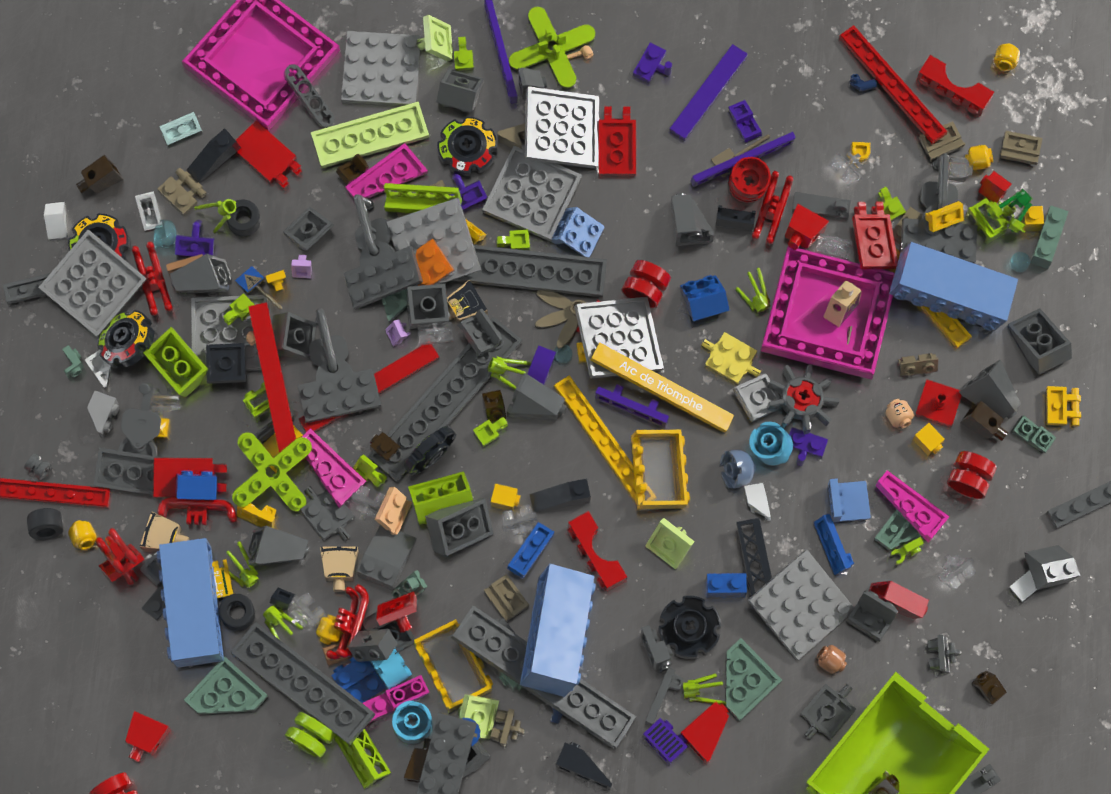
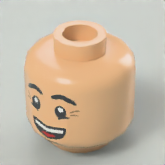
(899, 413)

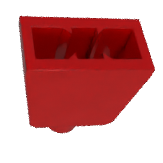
(804, 228)
(145, 735)

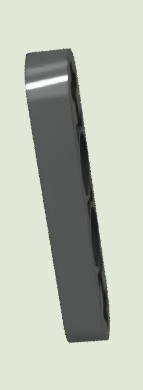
(312, 94)

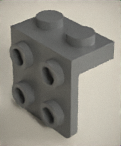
(872, 615)

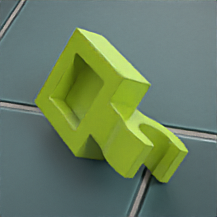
(463, 57)
(891, 205)
(516, 240)
(239, 308)
(488, 432)
(366, 470)
(912, 548)

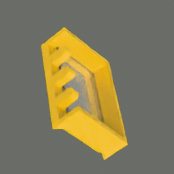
(659, 469)
(452, 666)

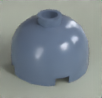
(738, 468)

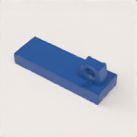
(832, 545)
(530, 550)

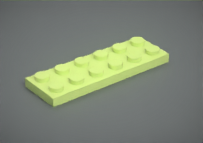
(370, 134)

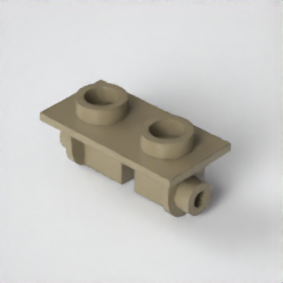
(925, 364)

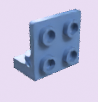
(578, 231)
(848, 501)

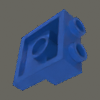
(359, 680)

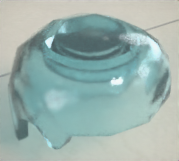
(165, 234)

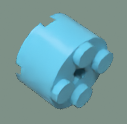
(771, 443)
(392, 670)
(414, 711)

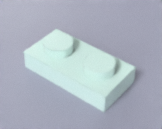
(180, 128)

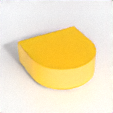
(862, 148)

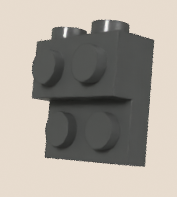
(658, 652)

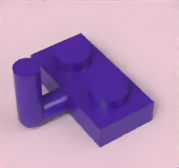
(651, 62)
(470, 194)
(194, 244)
(807, 444)

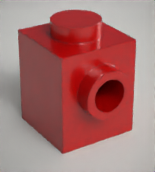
(994, 187)

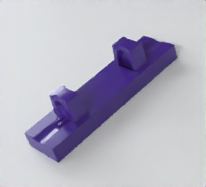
(648, 413)

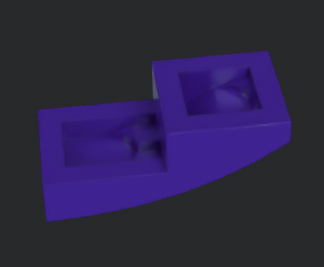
(744, 121)
(541, 364)

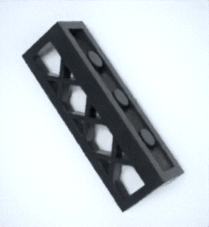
(761, 552)

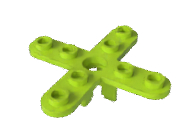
(557, 58)
(280, 481)

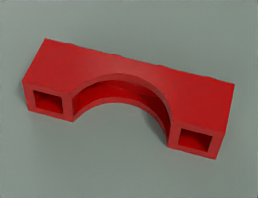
(973, 98)
(608, 572)

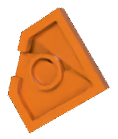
(432, 263)

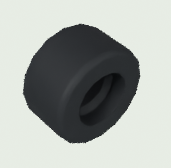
(246, 228)
(44, 523)
(237, 624)

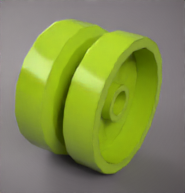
(308, 737)

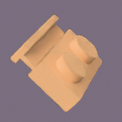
(393, 510)

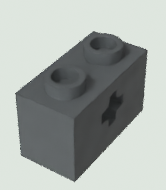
(372, 645)

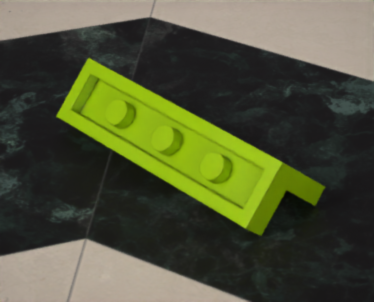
(409, 202)
(361, 762)

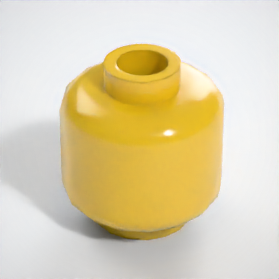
(1006, 57)
(980, 157)
(82, 535)
(326, 630)

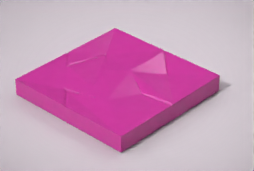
(250, 50)
(801, 299)

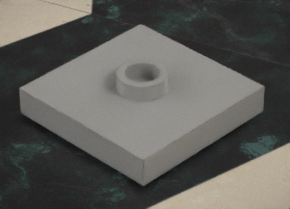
(755, 396)

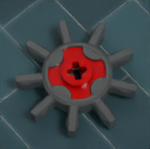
(804, 408)

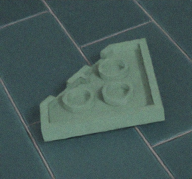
(746, 679)
(225, 691)

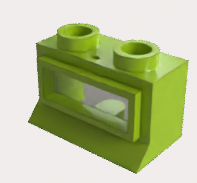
(991, 227)
(257, 402)

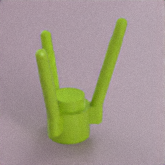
(224, 208)
(760, 301)
(498, 366)
(247, 577)
(275, 617)
(692, 688)

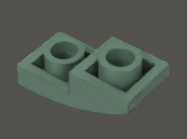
(1032, 434)

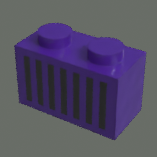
(665, 741)

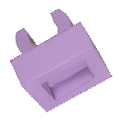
(301, 268)
(396, 332)

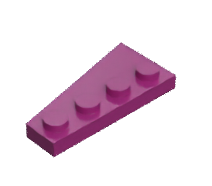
(394, 169)
(332, 470)
(915, 508)

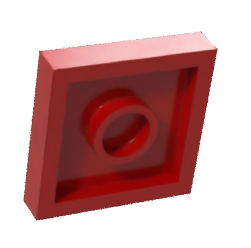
(938, 403)
(112, 574)
(397, 610)

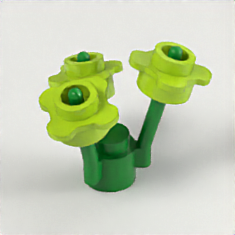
(1007, 209)

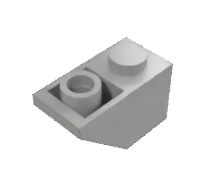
(102, 409)

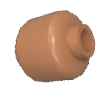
(831, 659)

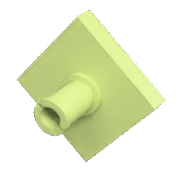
(436, 38)
(669, 543)
(481, 710)

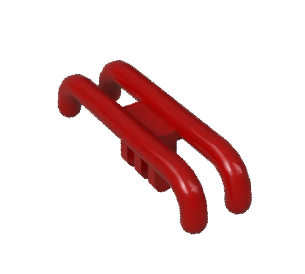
(772, 207)
(154, 277)
(197, 508)
(118, 548)
(349, 621)

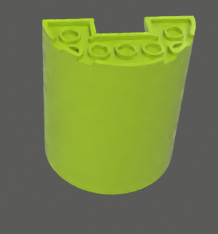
(906, 740)

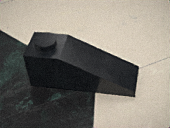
(213, 155)
(561, 496)
(578, 763)

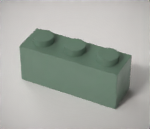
(1049, 237)

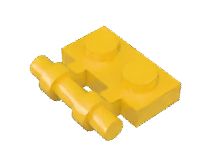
(1057, 406)

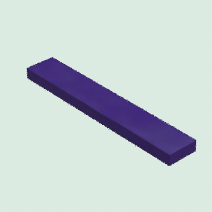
(501, 52)
(708, 92)
(728, 165)

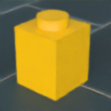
(1033, 219)
(929, 440)
(505, 497)

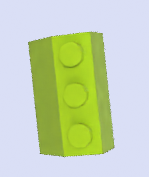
(176, 362)
(439, 494)

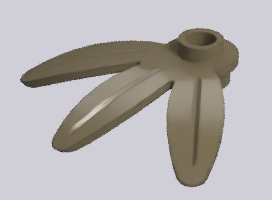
(556, 318)

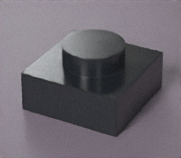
(282, 598)

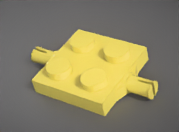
(731, 358)

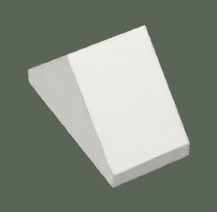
(148, 210)
(55, 221)

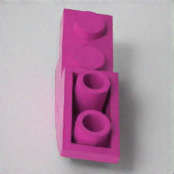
(388, 702)

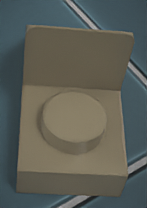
(512, 136)

